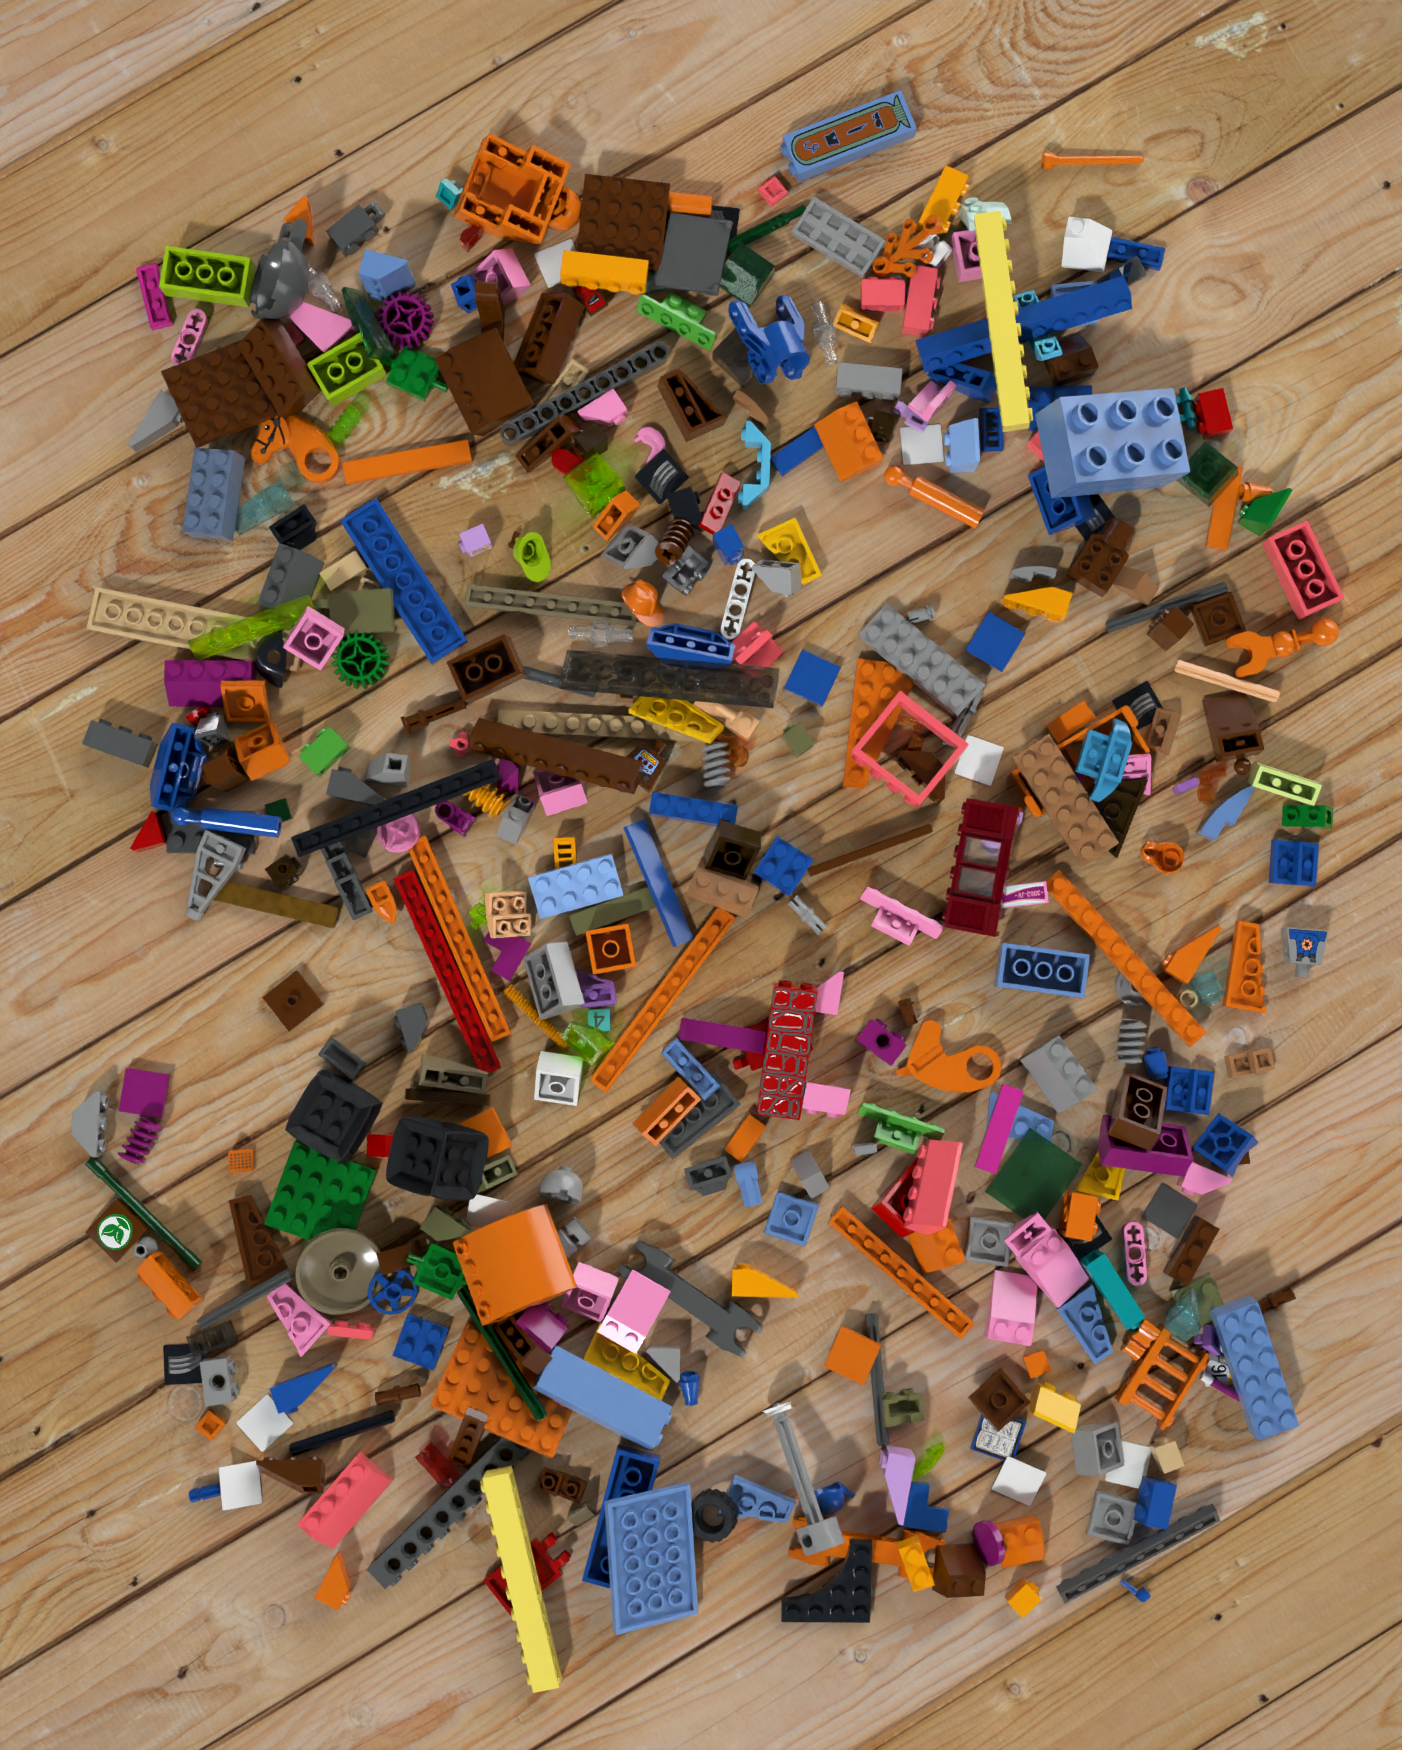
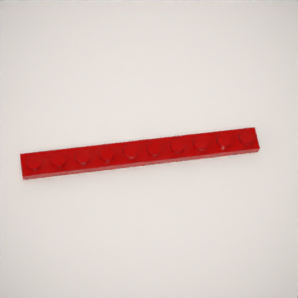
(447, 972)

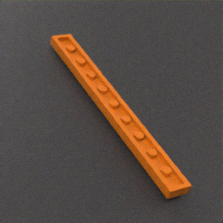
(459, 940)
(1124, 959)
(662, 999)

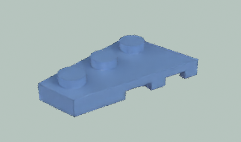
(1024, 1120)
(759, 1501)

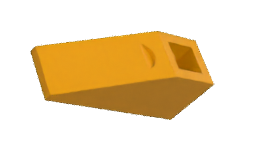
(1045, 602)

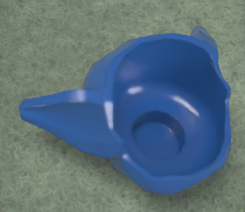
(832, 1498)

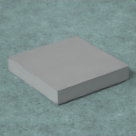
(986, 1241)
(1112, 1518)

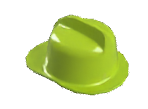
(532, 556)

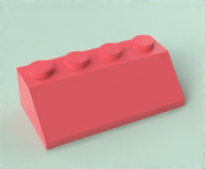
(932, 1186)
(345, 1501)

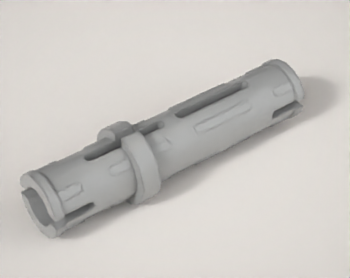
(965, 719)

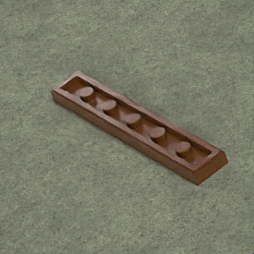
(869, 850)

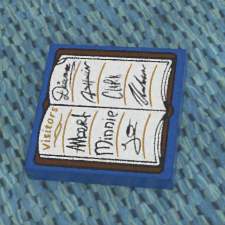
(1000, 1443)

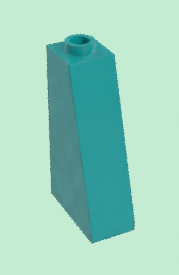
(1112, 1289)

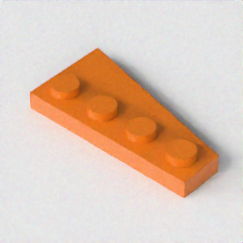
(1244, 972)

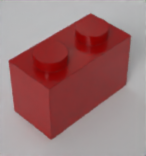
(1212, 414)

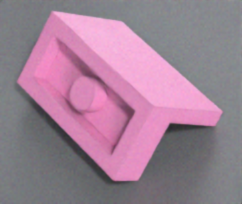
(931, 399)

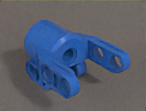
(776, 343)

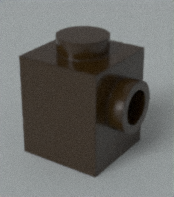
(881, 425)
(589, 442)
(284, 871)

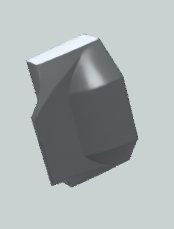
(709, 1176)

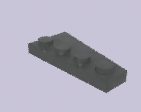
(700, 1119)

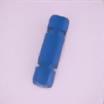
(205, 1492)

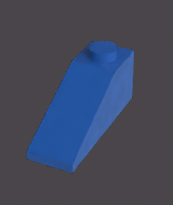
(969, 380)
(294, 1391)

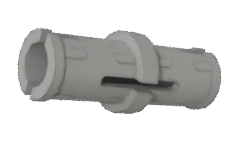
(807, 914)

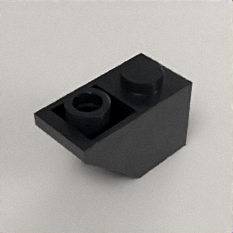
(685, 506)

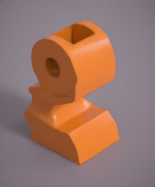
(1138, 1341)

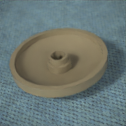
(337, 1270)

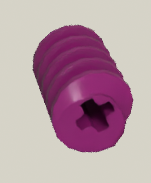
(141, 1140)

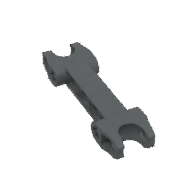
(720, 1319)

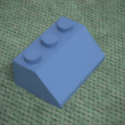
(385, 275)

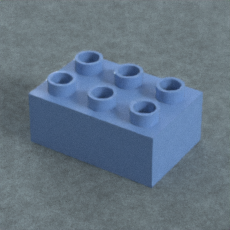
(1112, 442)

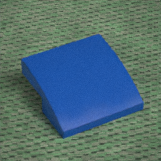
(995, 641)
(1293, 863)
(1188, 1090)

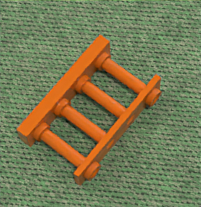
(1139, 1375)

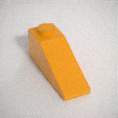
(753, 1283)

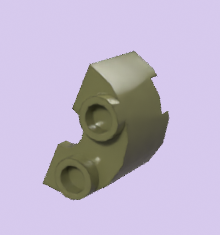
(902, 1407)

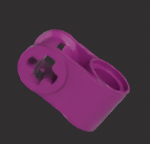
(456, 818)

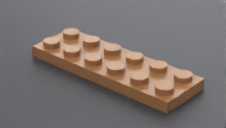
(1065, 800)

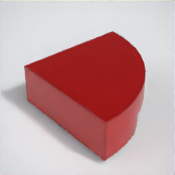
(195, 716)

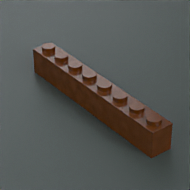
(556, 755)

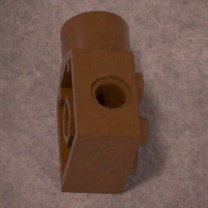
(1102, 557)

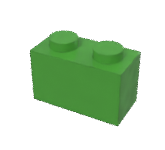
(323, 751)

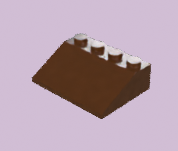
(484, 382)

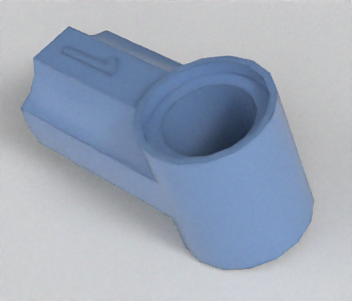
(747, 1178)

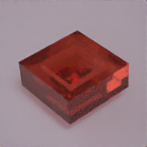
(470, 237)

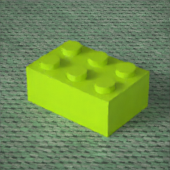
(345, 370)

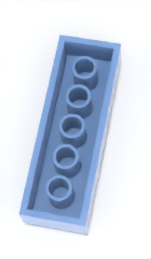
(1254, 1368)

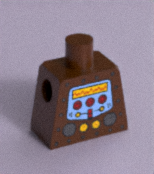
(652, 762)

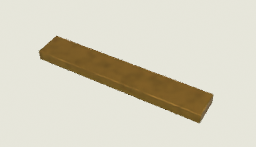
(278, 904)

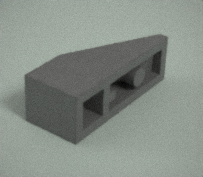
(213, 730)
(349, 787)

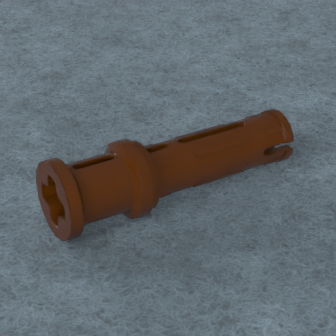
(423, 718)

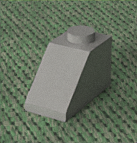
(779, 576)

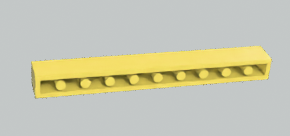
(1001, 321)
(521, 1578)

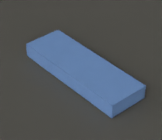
(690, 1069)

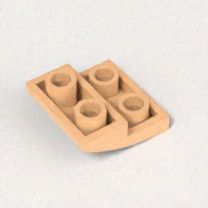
(507, 914)

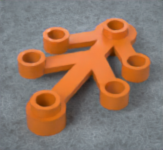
(885, 265)

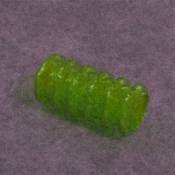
(345, 424)

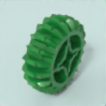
(352, 660)

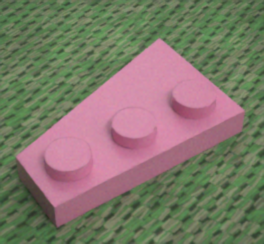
(299, 1318)

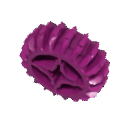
(397, 304)

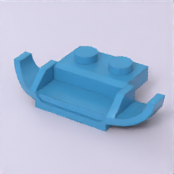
(1105, 758)

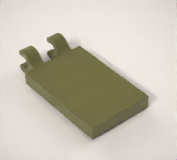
(361, 610)

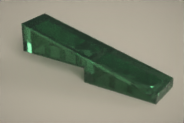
(362, 316)

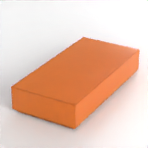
(745, 1138)

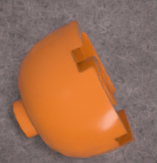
(566, 211)

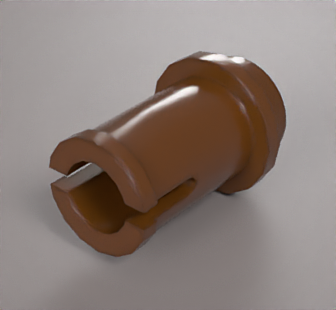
(907, 1012)

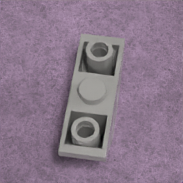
(90, 1123)

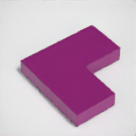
(512, 954)

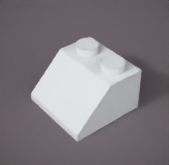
(558, 1078)

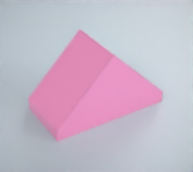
(1027, 1233)

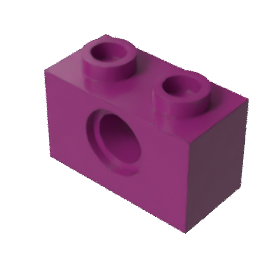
(888, 1053)

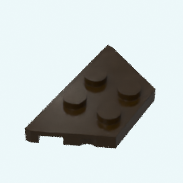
(1120, 809)

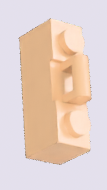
(731, 717)

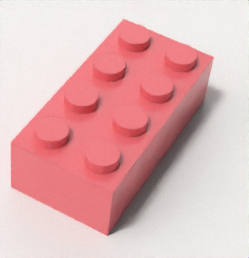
(1302, 570)

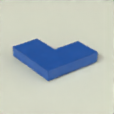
(920, 1515)

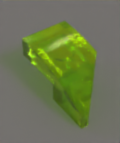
(934, 1454)

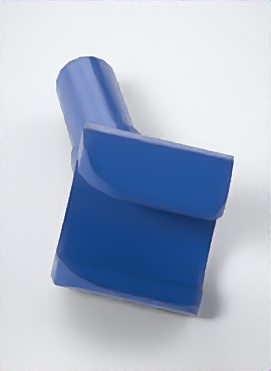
(1142, 1594)

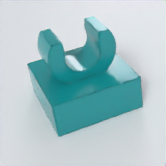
(448, 193)

